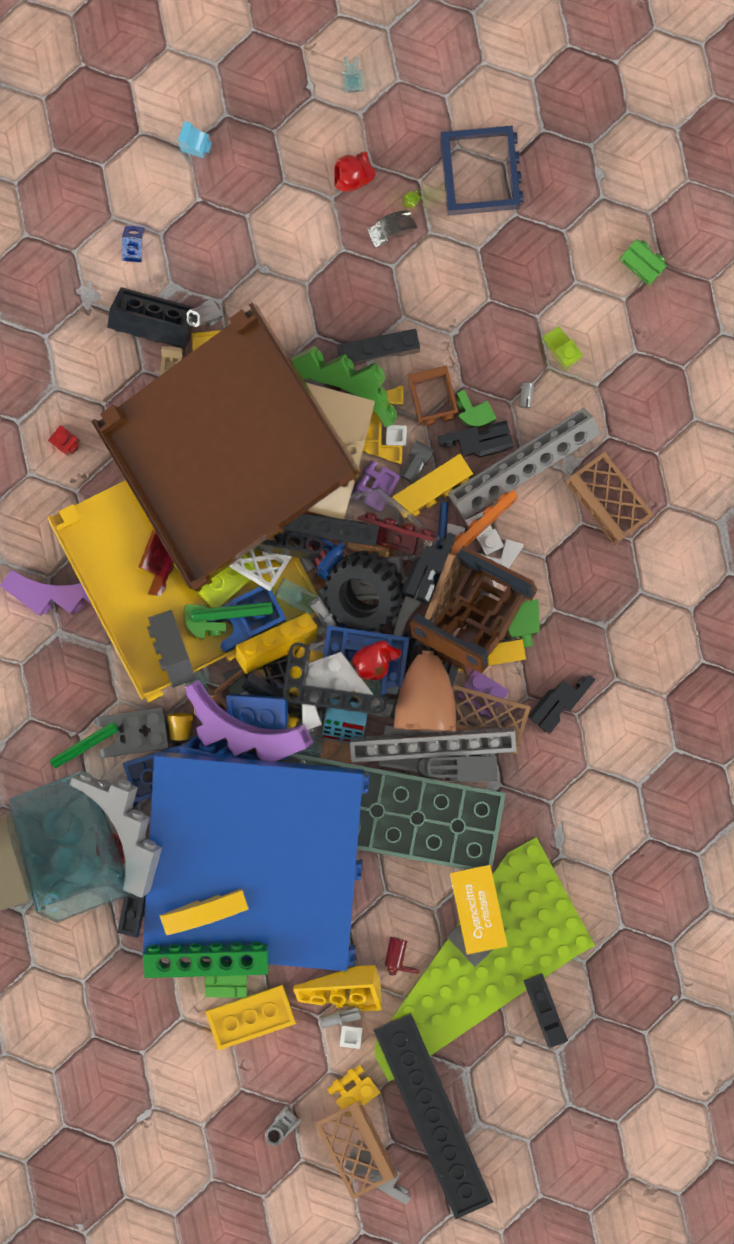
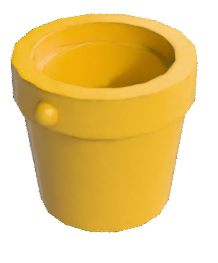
(180, 725)

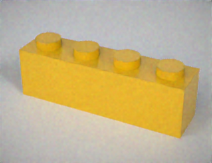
(434, 485)
(275, 642)

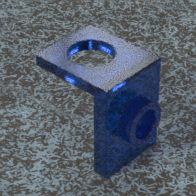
(132, 244)

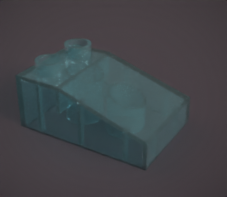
(67, 850)

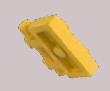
(363, 1090)

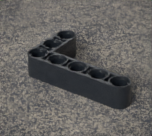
(283, 547)
(325, 693)

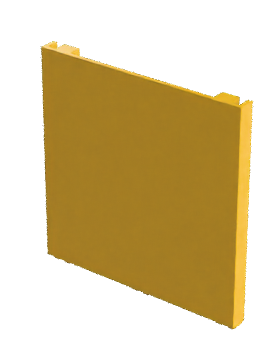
(105, 546)

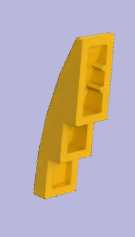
(506, 653)
(203, 912)

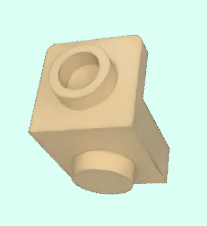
(170, 357)

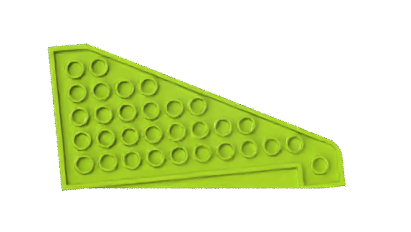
(540, 938)

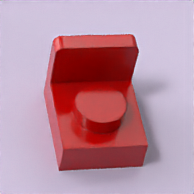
(64, 441)

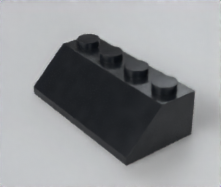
(150, 318)

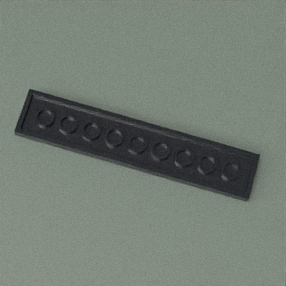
(433, 1115)

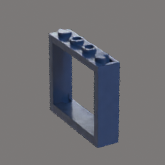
(486, 206)

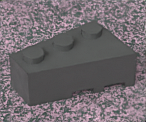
(171, 647)

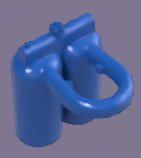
(332, 558)

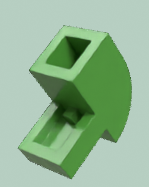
(479, 416)
(198, 629)

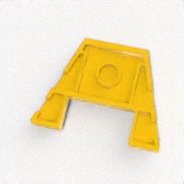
(373, 439)

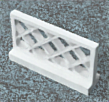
(255, 575)

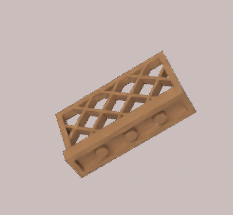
(597, 510)
(446, 587)
(495, 699)
(372, 1141)

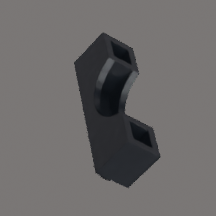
(391, 344)

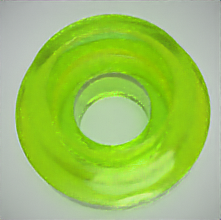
(411, 199)

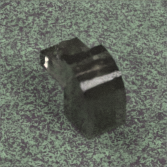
(392, 226)

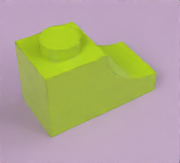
(562, 348)

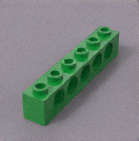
(197, 967)

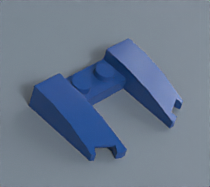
(343, 639)

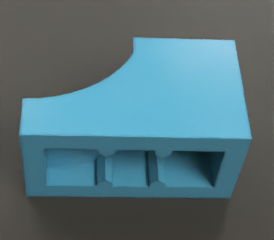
(194, 141)

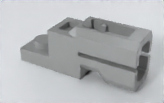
(398, 1192)

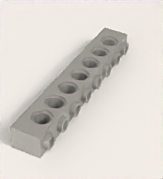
(524, 463)
(433, 744)

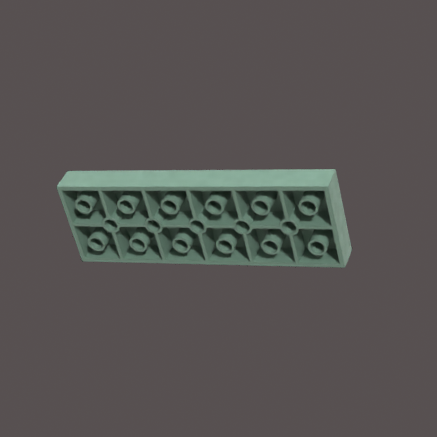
(424, 817)

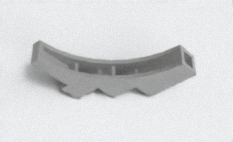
(131, 825)

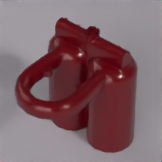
(395, 957)

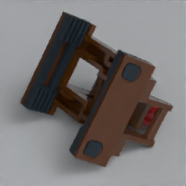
(475, 643)

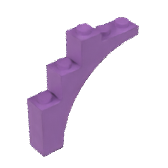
(40, 596)
(241, 737)

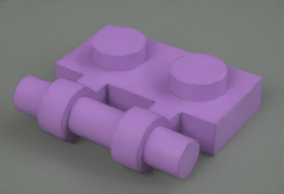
(385, 479)
(486, 685)

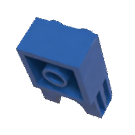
(249, 627)
(217, 749)
(136, 769)

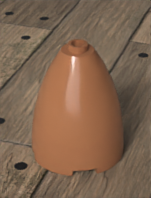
(426, 697)

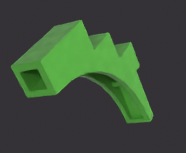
(341, 373)

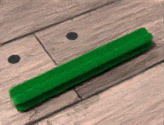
(231, 611)
(84, 745)

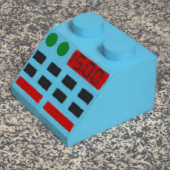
(343, 724)

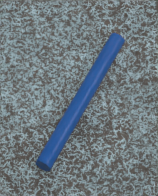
(442, 528)

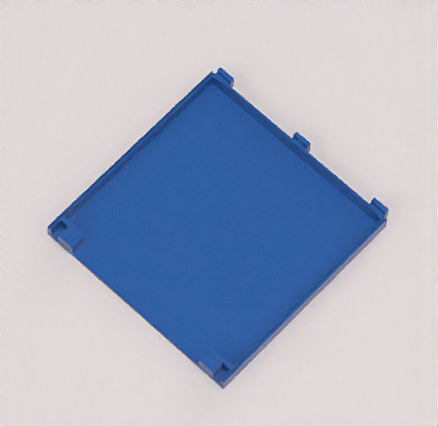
(263, 829)

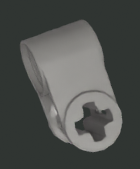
(282, 1125)

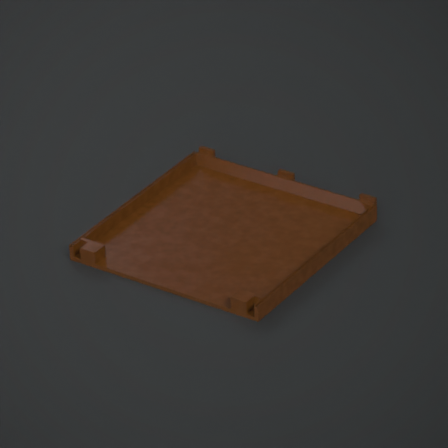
(226, 448)

